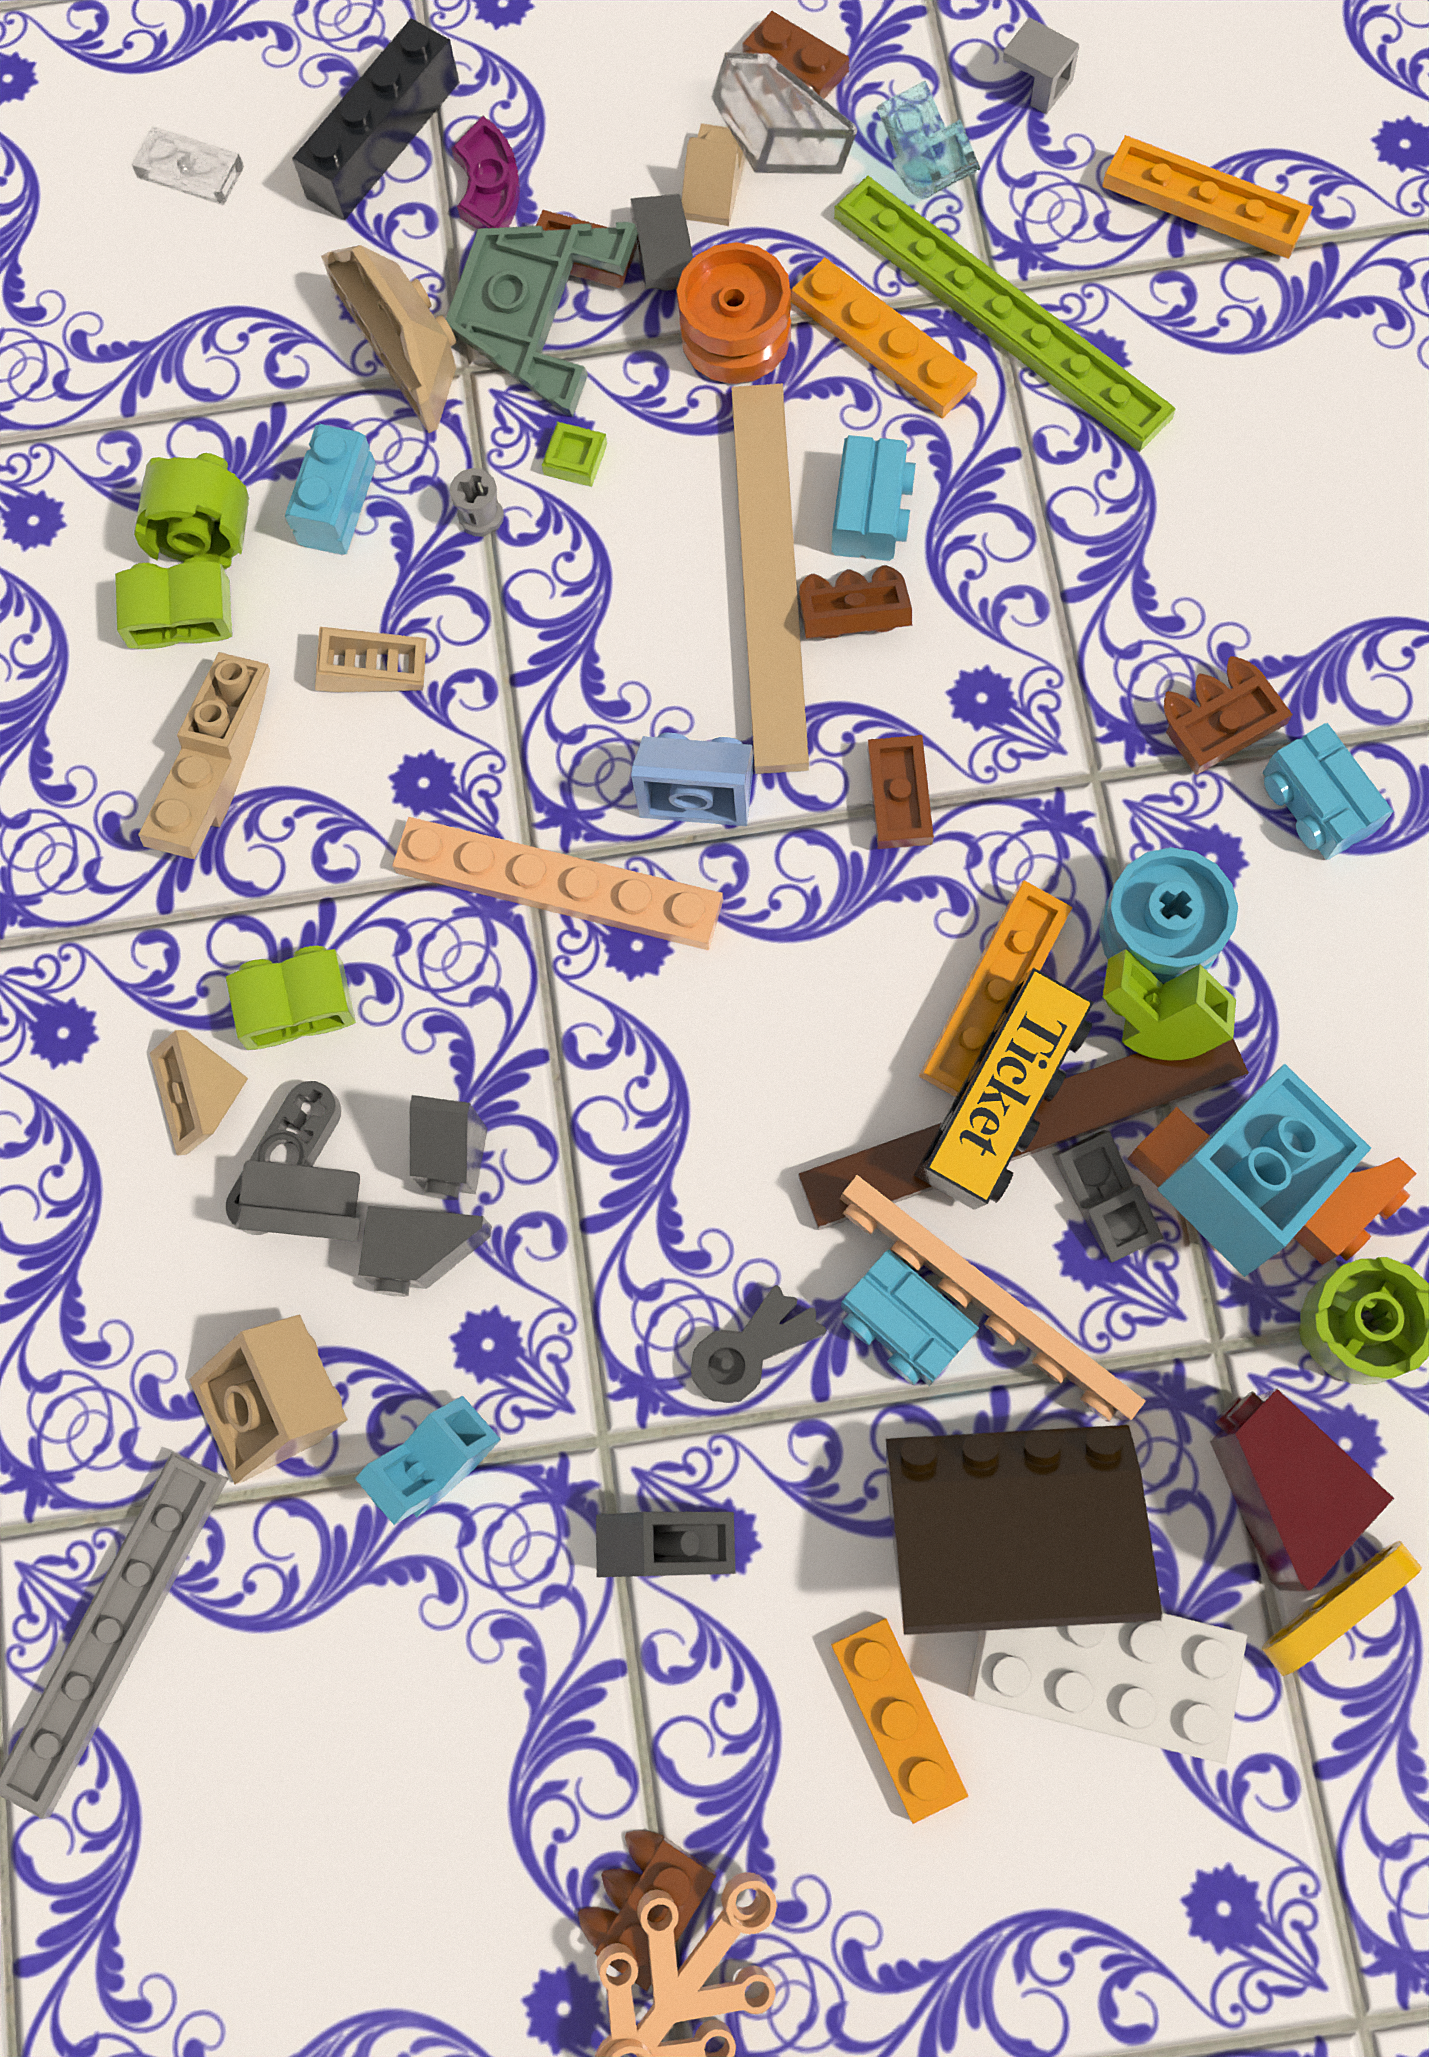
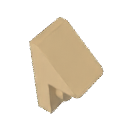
(712, 175)

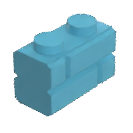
(330, 489)
(870, 498)
(1325, 792)
(906, 1319)

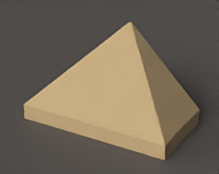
(194, 1088)

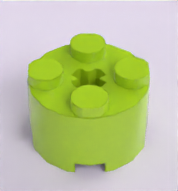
(192, 509)
(1336, 1333)

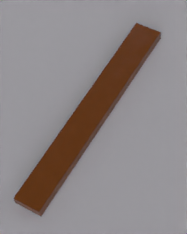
(1079, 1108)

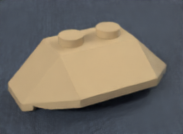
(398, 326)

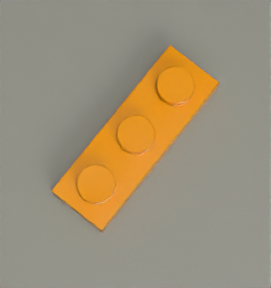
(899, 1720)

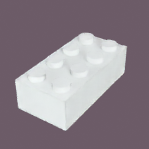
(1136, 1681)

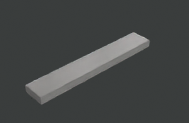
(109, 1635)

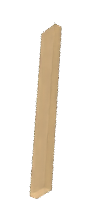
(769, 580)

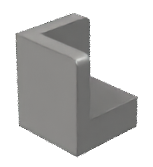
(1046, 57)

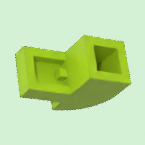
(1168, 1018)

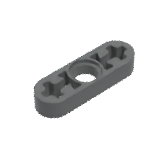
(276, 1134)

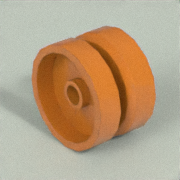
(734, 312)

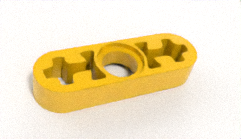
(1341, 1608)

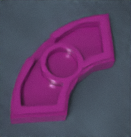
(491, 174)

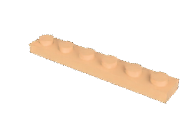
(558, 883)
(1007, 1316)

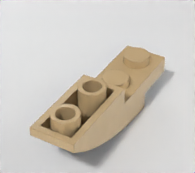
(212, 756)

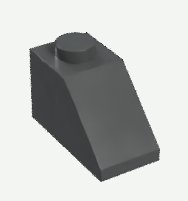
(445, 1146)
(416, 1247)
(665, 1544)

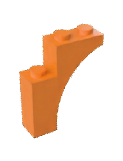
(1333, 1228)

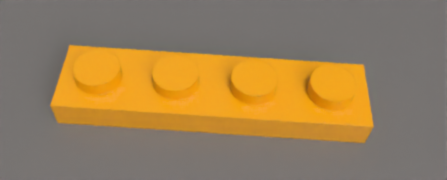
(1207, 196)
(883, 337)
(1015, 947)

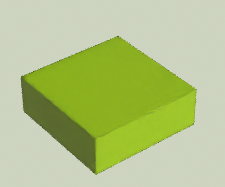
(574, 454)

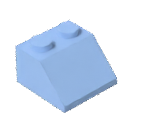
(693, 779)

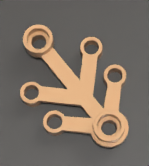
(679, 1993)

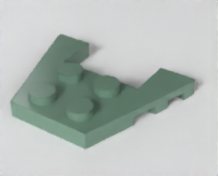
(514, 292)

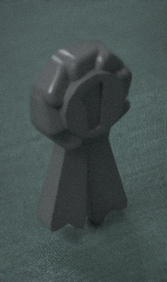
(730, 1362)

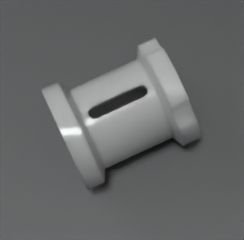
(470, 500)

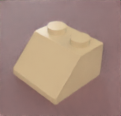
(267, 1397)

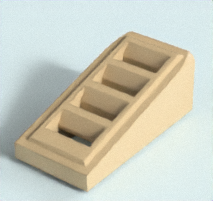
(354, 679)

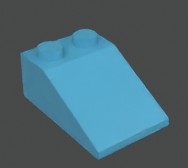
(1265, 1171)

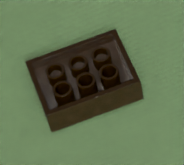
(1020, 1530)

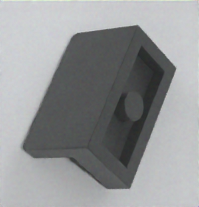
(298, 1200)

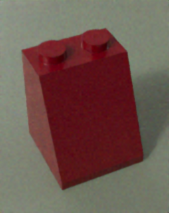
(1293, 1488)

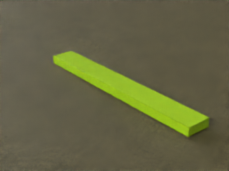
(1005, 313)

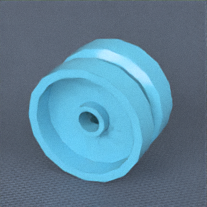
(1169, 912)

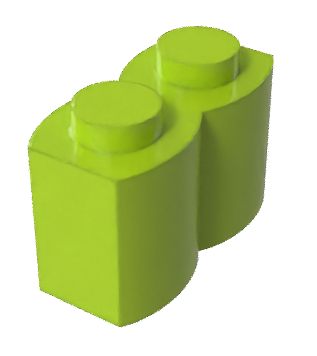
(173, 604)
(290, 998)

